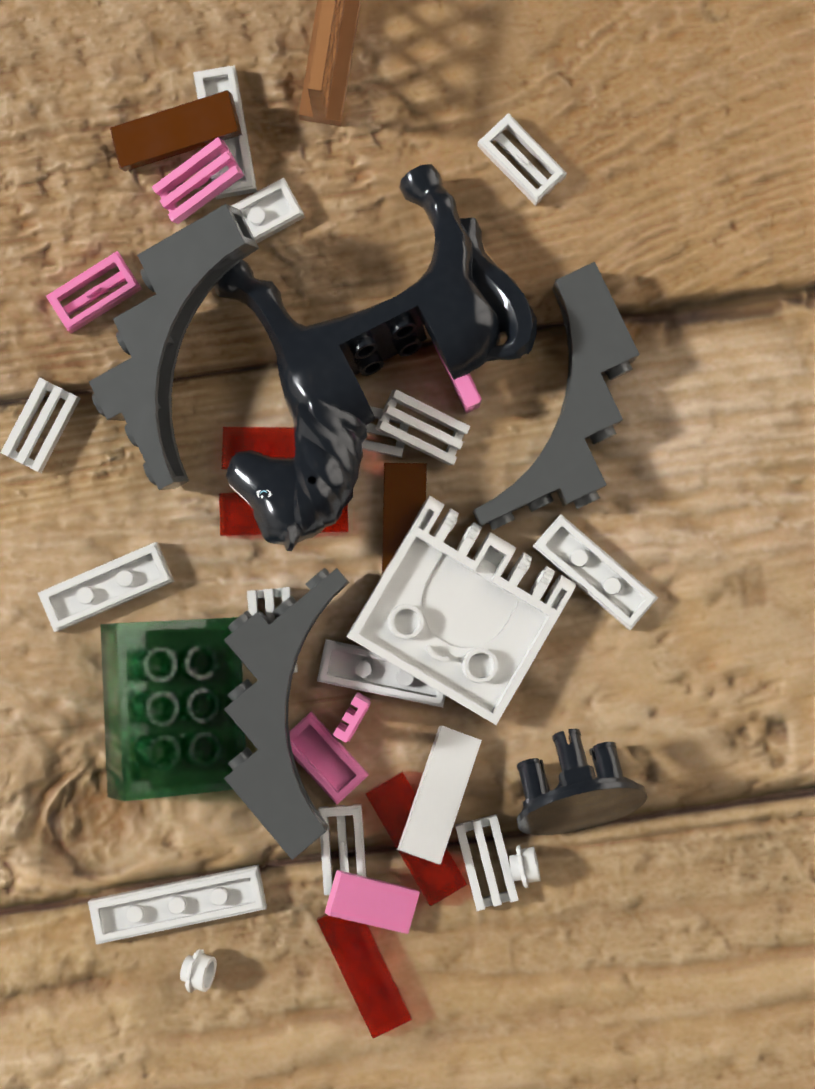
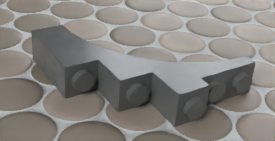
(596, 347)
(140, 389)
(269, 777)

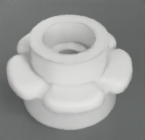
(525, 866)
(198, 971)

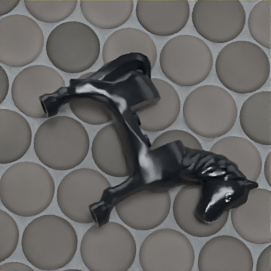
(464, 309)

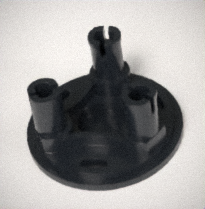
(580, 797)

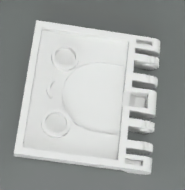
(457, 617)

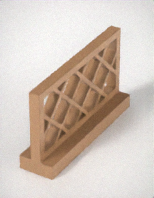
(329, 61)

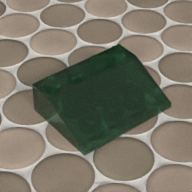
(167, 707)

